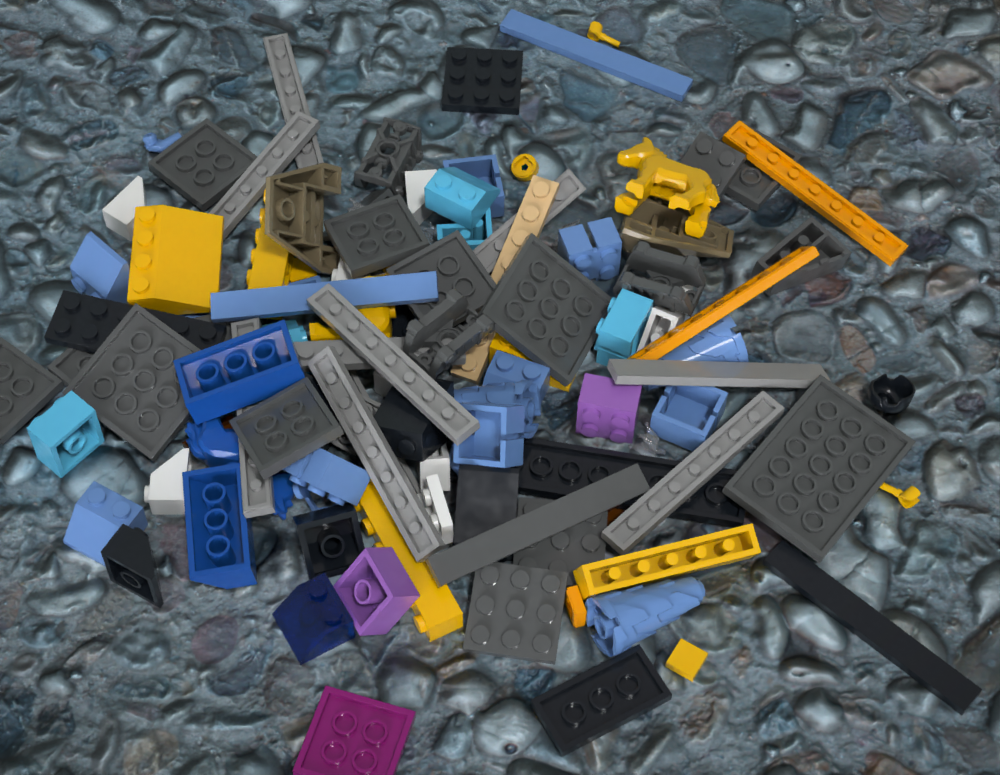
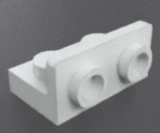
(437, 508)

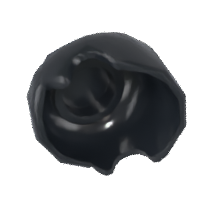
(891, 394)

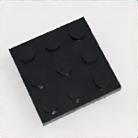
(482, 81)

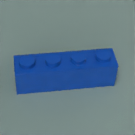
(238, 372)
(216, 529)

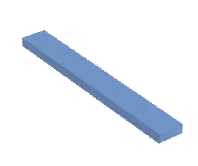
(596, 55)
(292, 299)

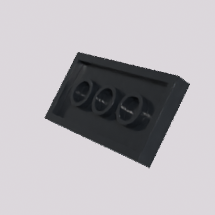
(600, 700)

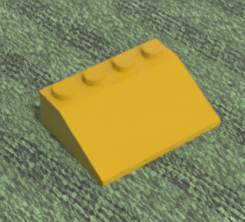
(175, 259)

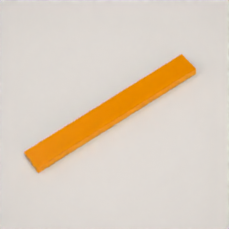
(815, 193)
(726, 304)

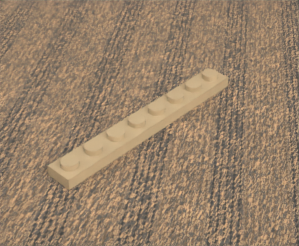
(529, 219)

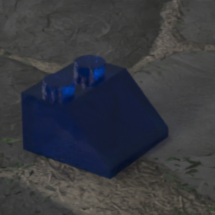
(314, 619)

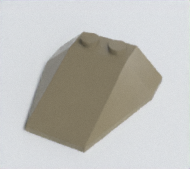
(297, 210)
(665, 231)

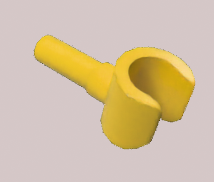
(595, 34)
(906, 498)

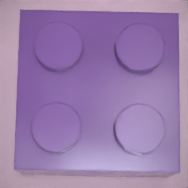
(607, 409)
(376, 590)

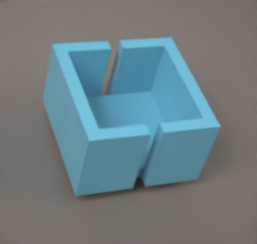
(623, 326)

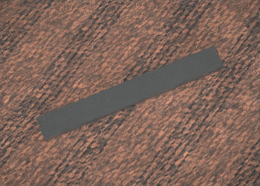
(537, 525)

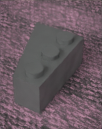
(831, 256)

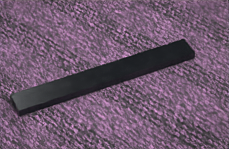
(872, 627)

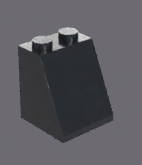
(407, 428)
(484, 500)

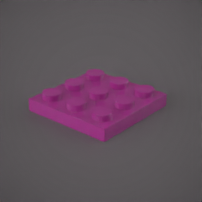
(354, 736)

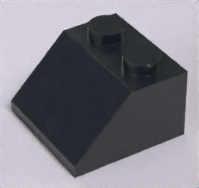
(329, 539)
(132, 564)

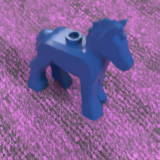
(221, 447)

